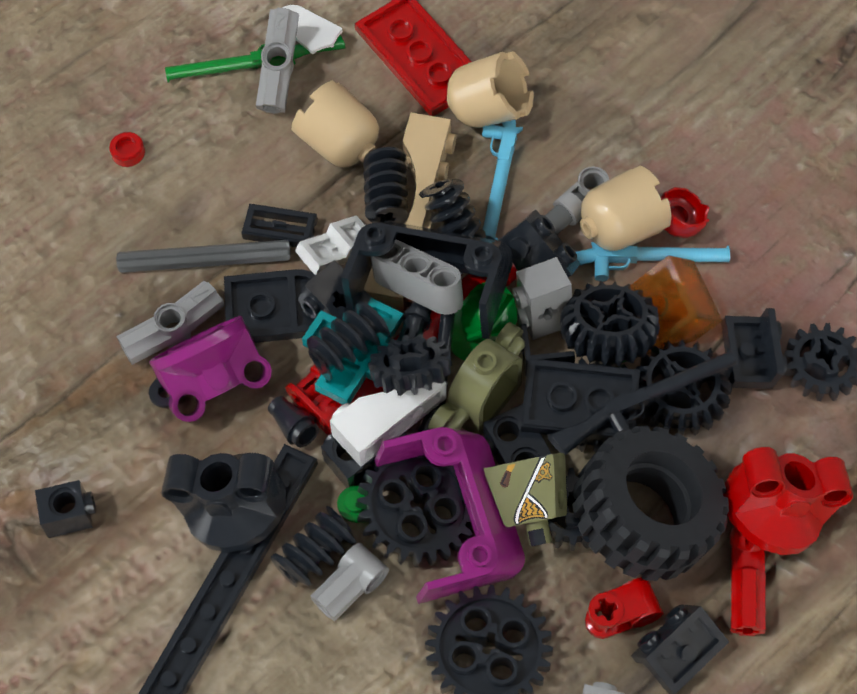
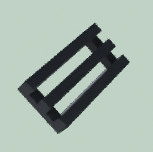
(278, 230)

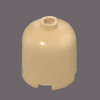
(490, 90)
(337, 126)
(624, 210)

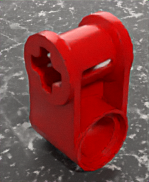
(629, 606)

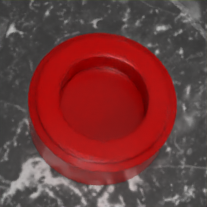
(127, 149)

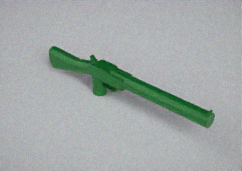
(238, 62)

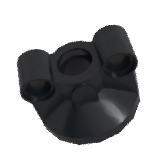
(230, 516)

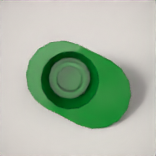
(468, 326)

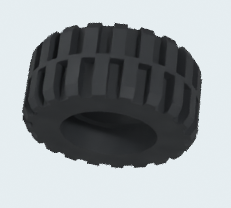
(628, 535)

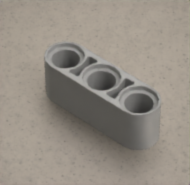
(419, 278)

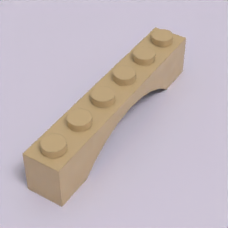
(426, 148)

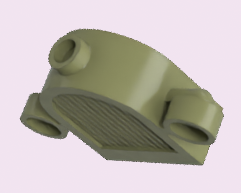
(483, 383)

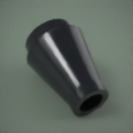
(295, 423)

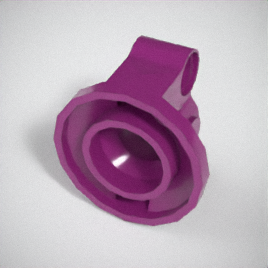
(209, 365)

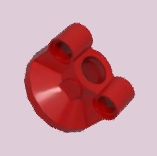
(785, 498)

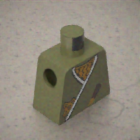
(530, 494)

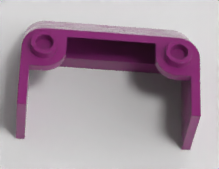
(496, 549)

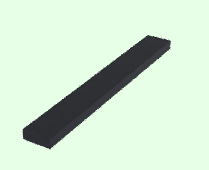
(222, 592)

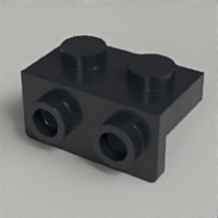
(537, 242)
(756, 348)

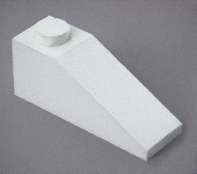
(381, 417)

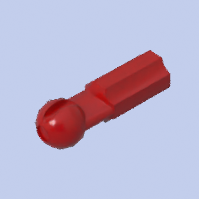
(747, 586)

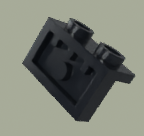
(680, 646)

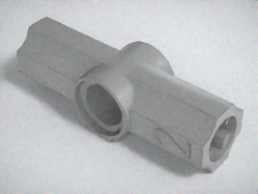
(279, 42)

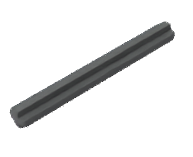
(203, 256)

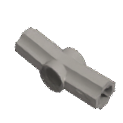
(187, 311)

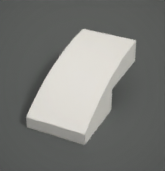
(331, 246)

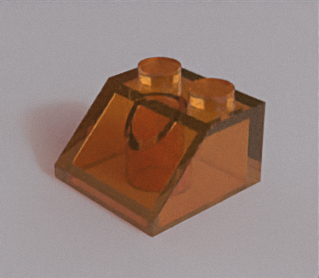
(681, 300)

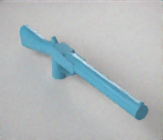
(508, 137)
(633, 254)

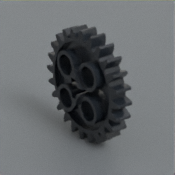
(387, 518)
(500, 616)

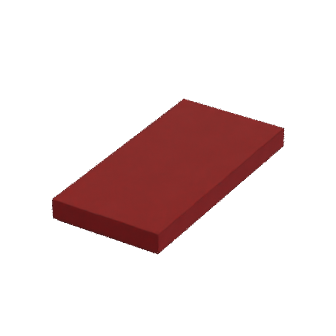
(414, 50)

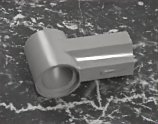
(356, 574)

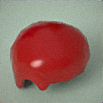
(687, 212)

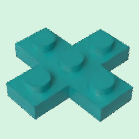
(347, 383)

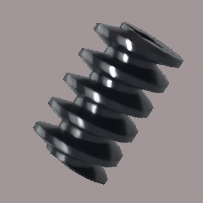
(385, 185)
(452, 208)
(346, 337)
(314, 547)

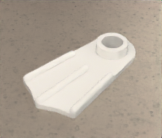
(314, 31)

